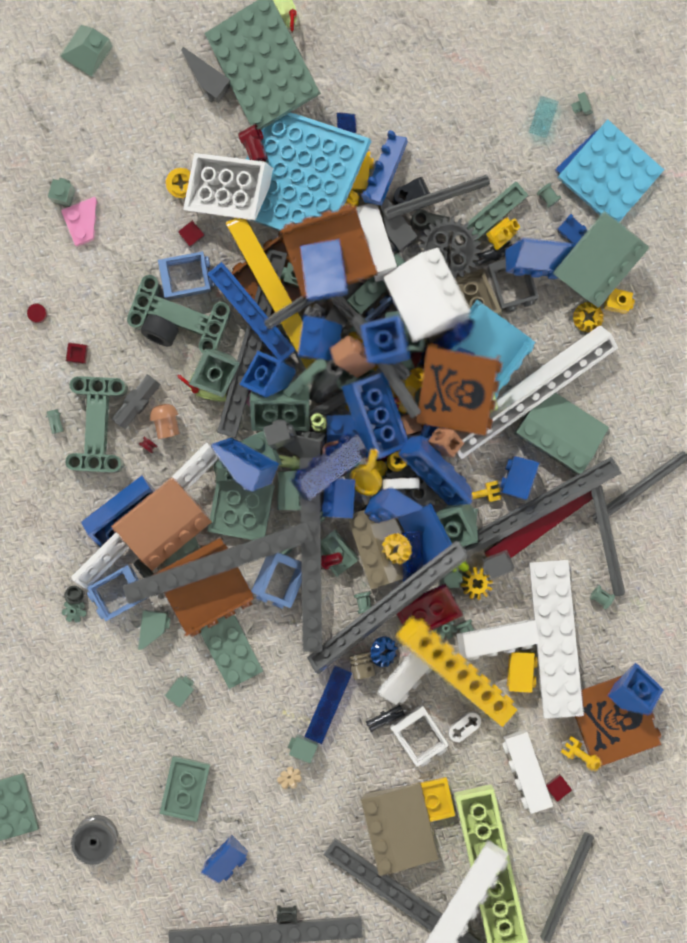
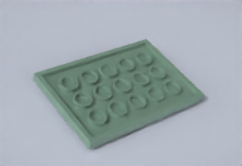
(262, 63)

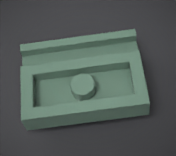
(335, 543)

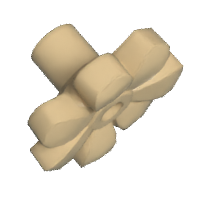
(289, 778)

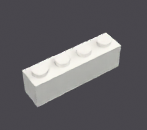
(377, 239)
(497, 639)
(527, 770)

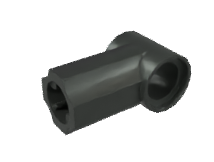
(428, 217)

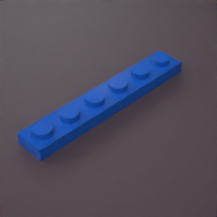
(250, 311)

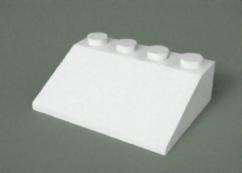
(227, 186)
(426, 295)
(404, 678)

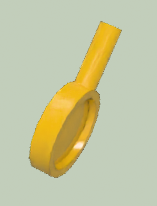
(367, 478)

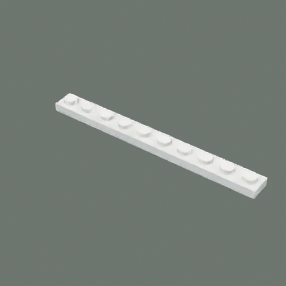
(115, 546)

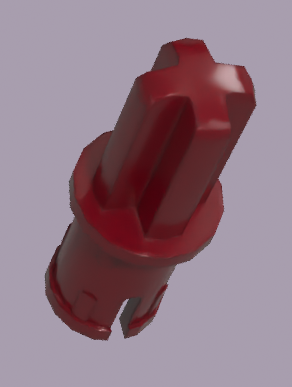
(331, 560)

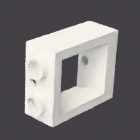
(408, 719)

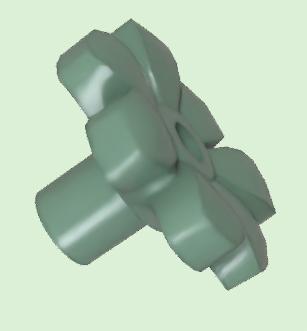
(77, 608)
(446, 632)

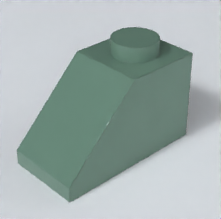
(152, 626)

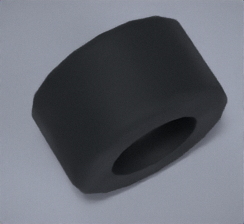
(159, 330)

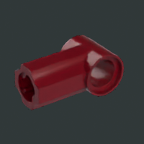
(252, 141)

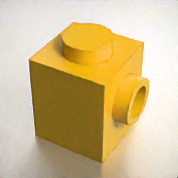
(619, 301)

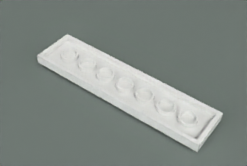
(556, 638)

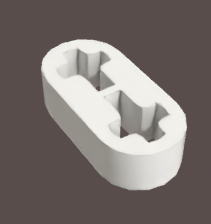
(397, 484)
(461, 723)

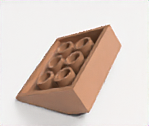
(162, 523)

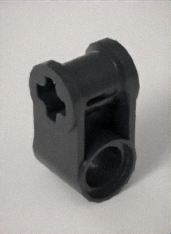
(412, 190)

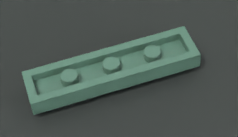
(497, 209)
(370, 291)

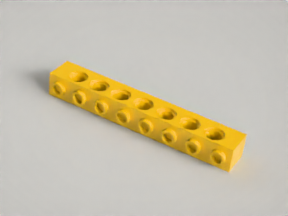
(456, 672)

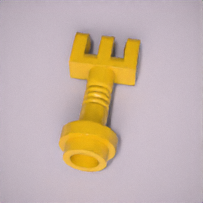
(488, 492)
(593, 762)

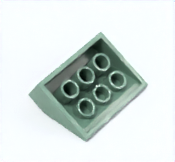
(601, 259)
(563, 432)

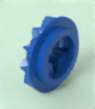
(378, 647)

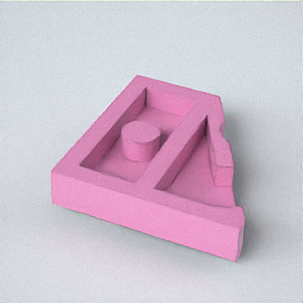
(81, 220)

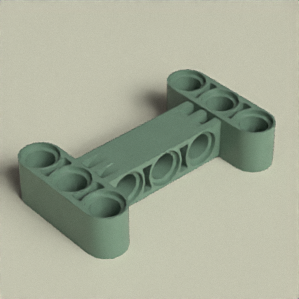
(178, 314)
(96, 424)

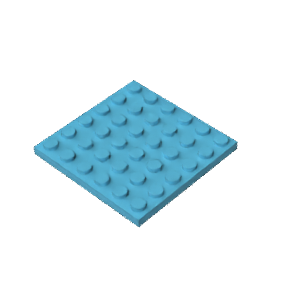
(311, 169)

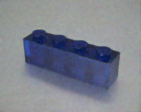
(329, 466)

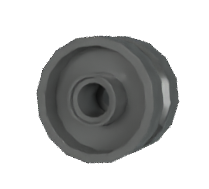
(96, 828)

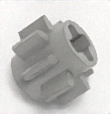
(317, 311)

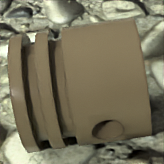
(362, 665)

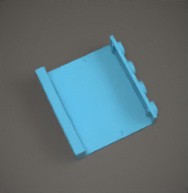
(495, 337)

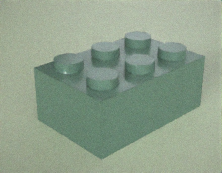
(279, 406)

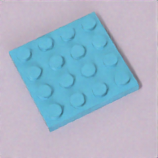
(610, 172)

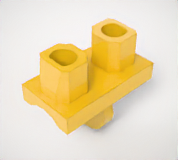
(503, 232)

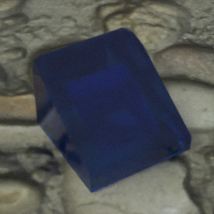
(346, 121)

